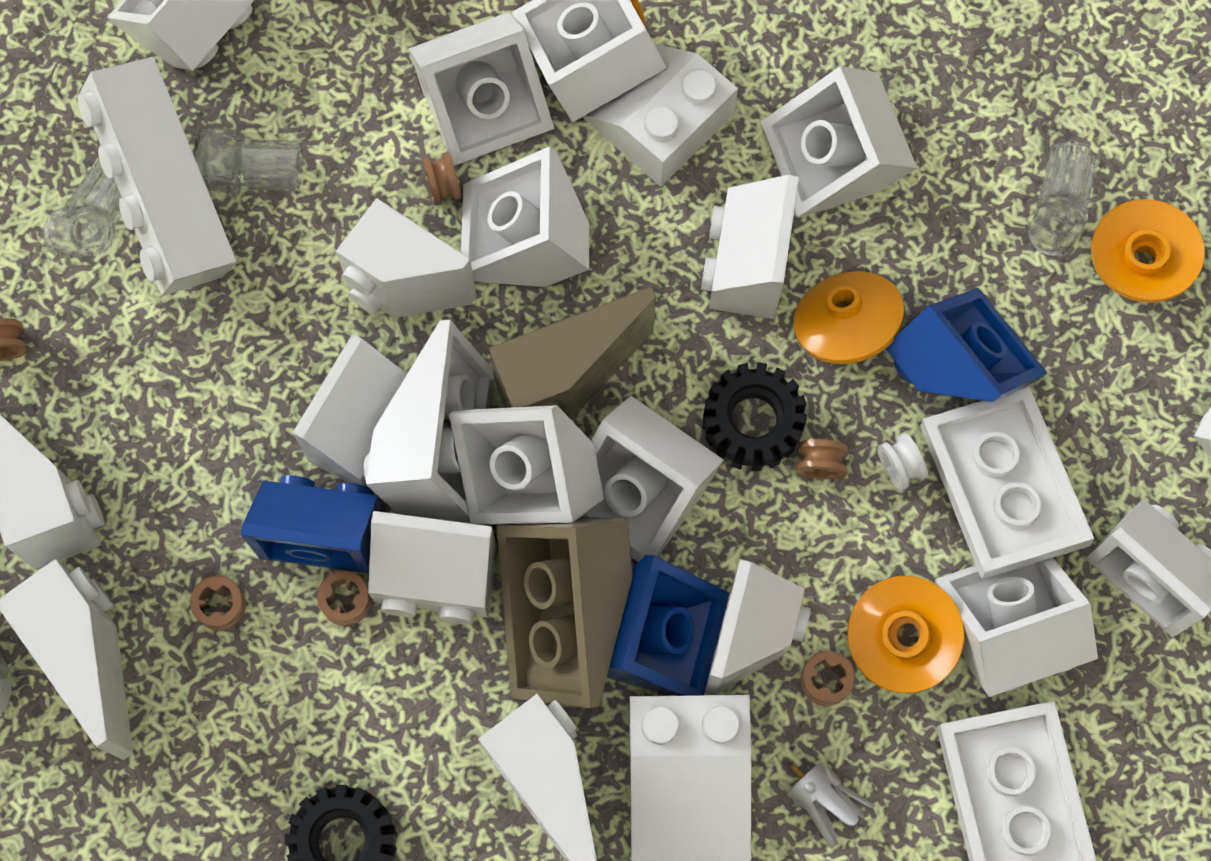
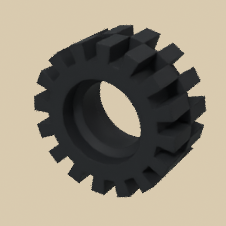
(762, 385)
(341, 803)

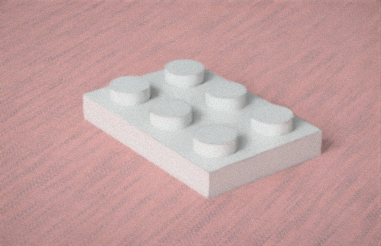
(1006, 483)
(1015, 786)

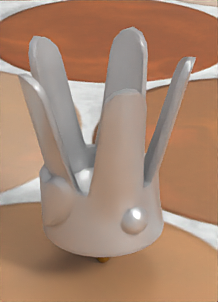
(825, 788)

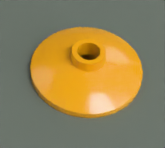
(1154, 229)
(849, 317)
(876, 629)

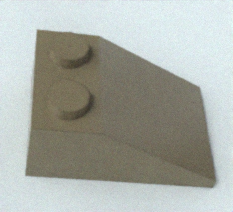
(574, 356)
(563, 605)

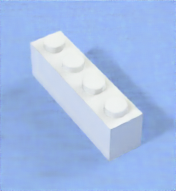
(155, 176)

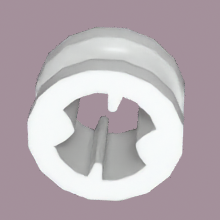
(903, 461)

